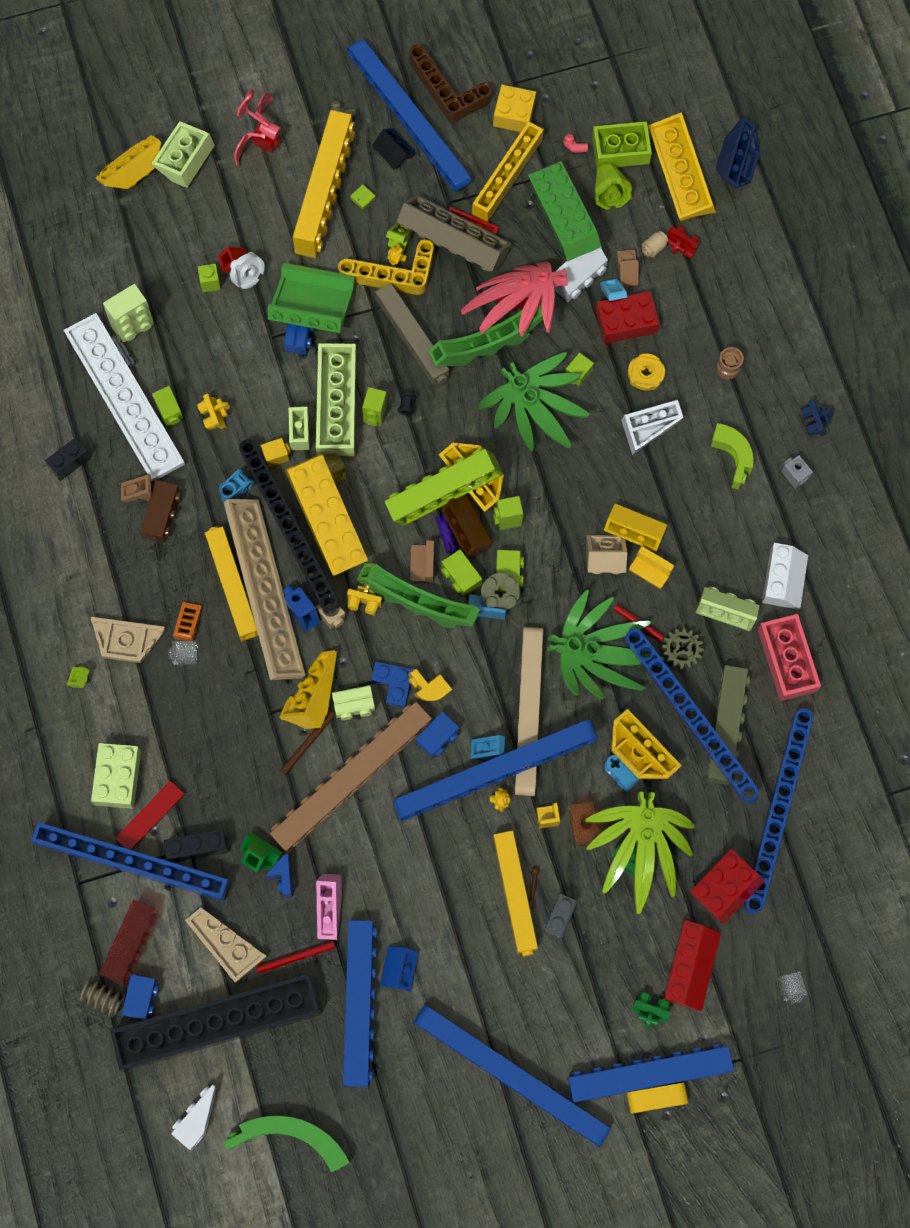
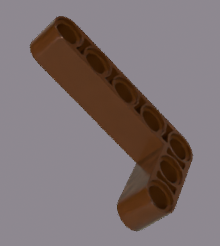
(442, 87)

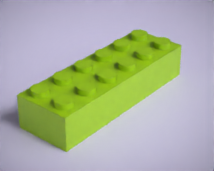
(446, 485)

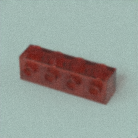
(128, 942)

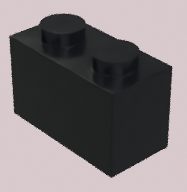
(67, 459)

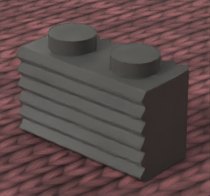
(560, 917)

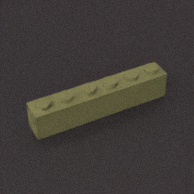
(729, 717)

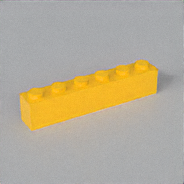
(507, 171)

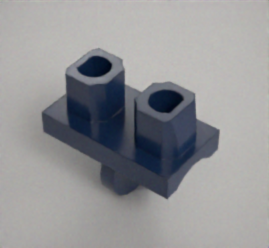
(812, 411)

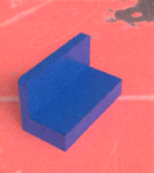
(399, 968)

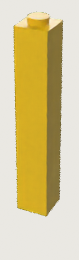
(231, 583)
(515, 893)

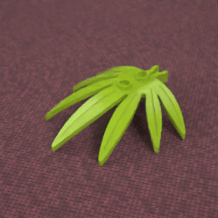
(645, 830)

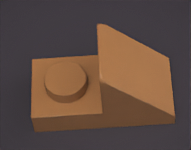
(627, 268)
(136, 489)

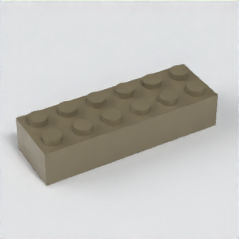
(453, 233)

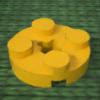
(643, 362)

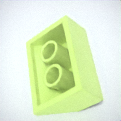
(183, 154)
(728, 608)

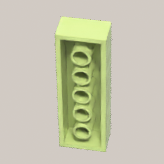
(336, 399)

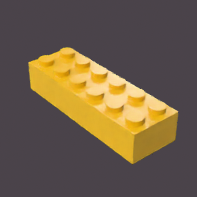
(326, 514)

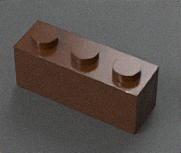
(160, 511)
(466, 526)

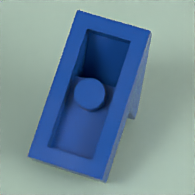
(282, 870)

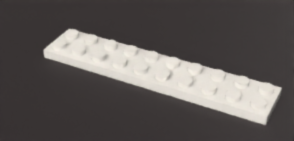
(124, 397)

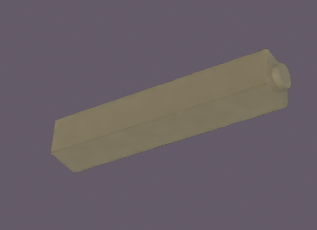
(410, 333)

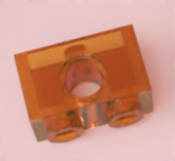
(578, 813)

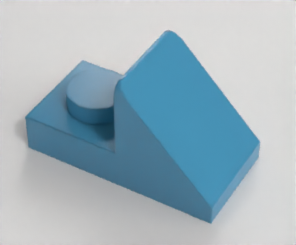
(487, 747)

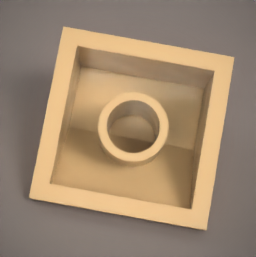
(606, 554)

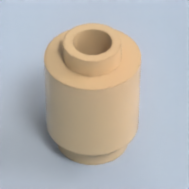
(654, 244)

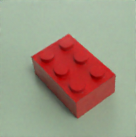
(627, 317)
(727, 886)

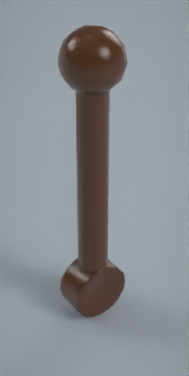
(535, 871)

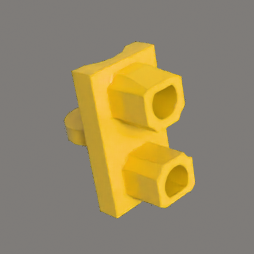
(216, 409)
(365, 596)

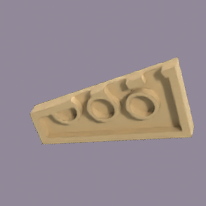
(226, 946)

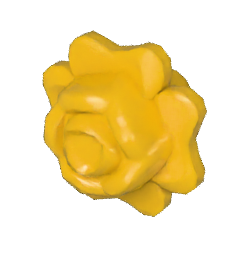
(395, 255)
(500, 799)

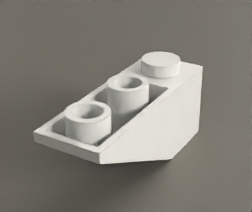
(195, 1124)

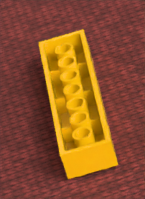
(323, 184)

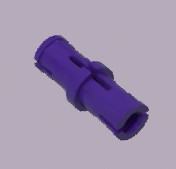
(446, 534)

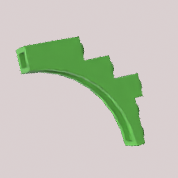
(465, 349)
(394, 590)

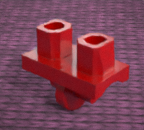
(681, 242)

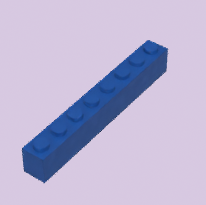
(358, 1004)
(650, 1074)

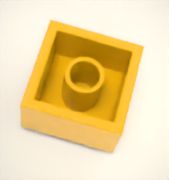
(514, 108)

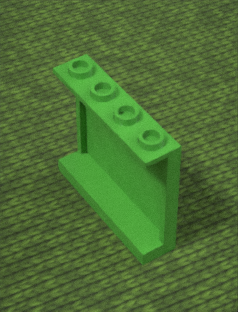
(312, 298)

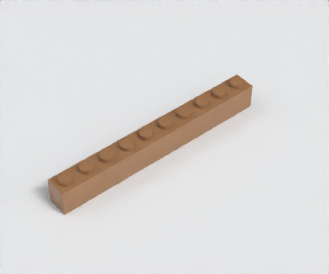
(350, 777)

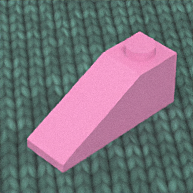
(328, 905)

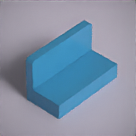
(484, 610)

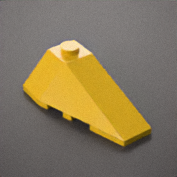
(312, 699)

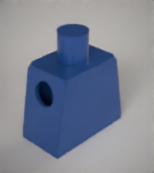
(301, 608)

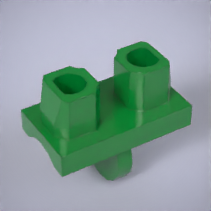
(649, 1013)

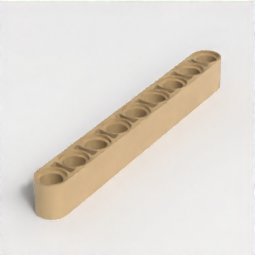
(529, 703)

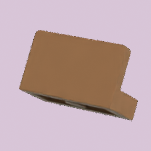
(422, 562)

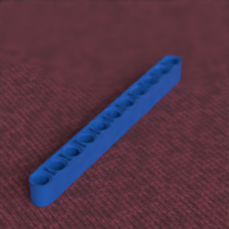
(409, 115)
(695, 723)
(495, 770)
(780, 801)
(512, 1076)

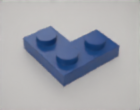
(397, 680)

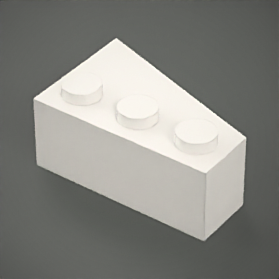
(650, 423)

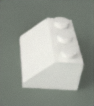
(581, 273)
(785, 576)

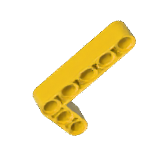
(392, 273)

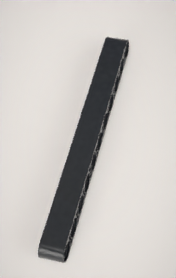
(292, 534)

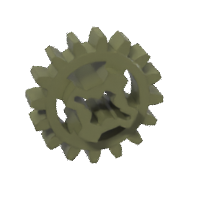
(687, 655)

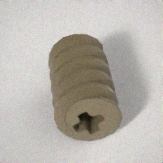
(102, 998)

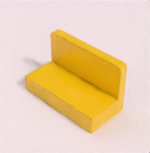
(651, 567)

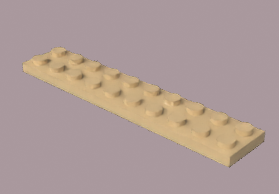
(264, 589)

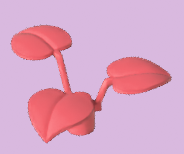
(267, 128)

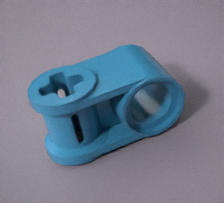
(237, 483)
(620, 773)

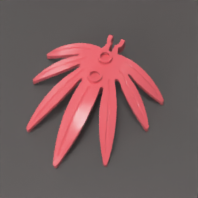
(531, 283)

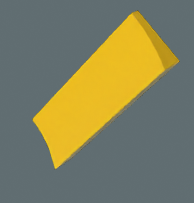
(681, 167)

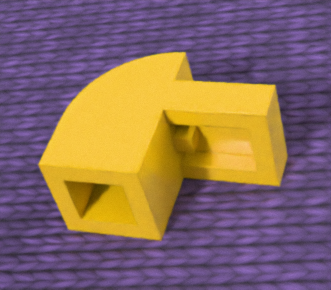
(430, 691)

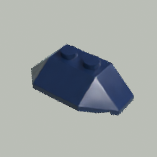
(739, 154)

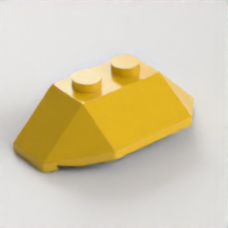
(131, 165)
(485, 495)
(640, 749)

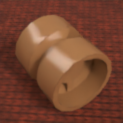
(729, 363)

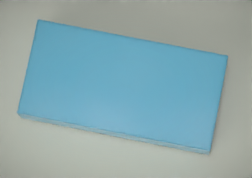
(613, 289)

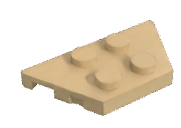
(125, 639)

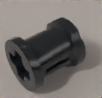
(406, 404)

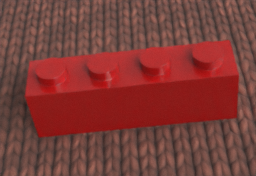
(691, 966)

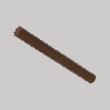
(306, 744)

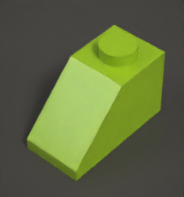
(167, 406)

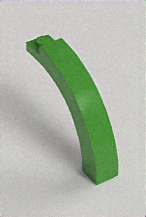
(298, 1128)

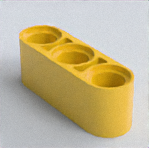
(657, 1098)

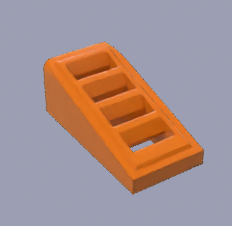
(182, 635)

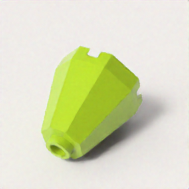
(611, 187)

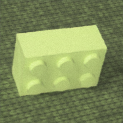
(128, 313)
(116, 776)

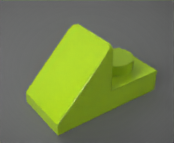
(399, 235)

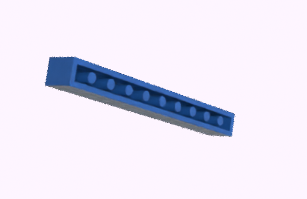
(130, 861)

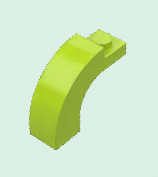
(738, 447)

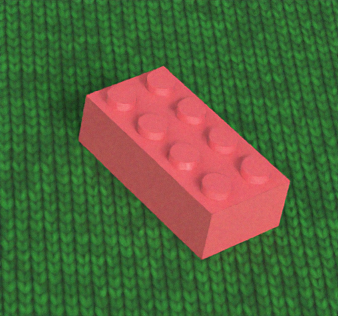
(789, 657)

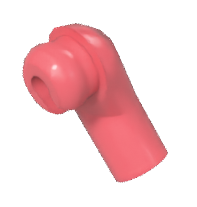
(573, 146)

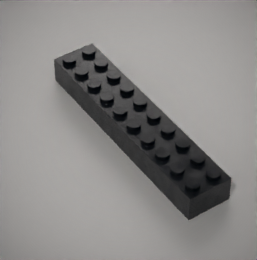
(214, 1022)

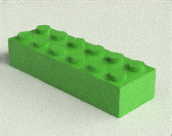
(564, 211)

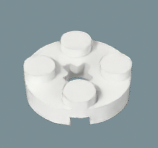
(250, 263)

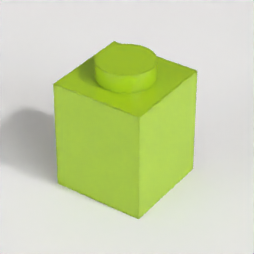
(209, 278)
(582, 366)

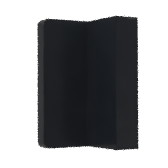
(392, 148)

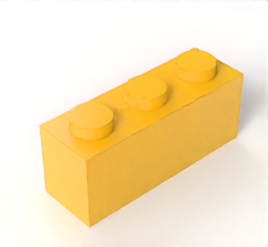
(635, 527)

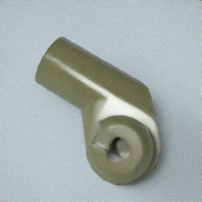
(336, 106)

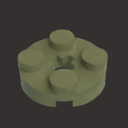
(507, 583)

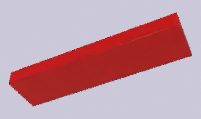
(150, 816)

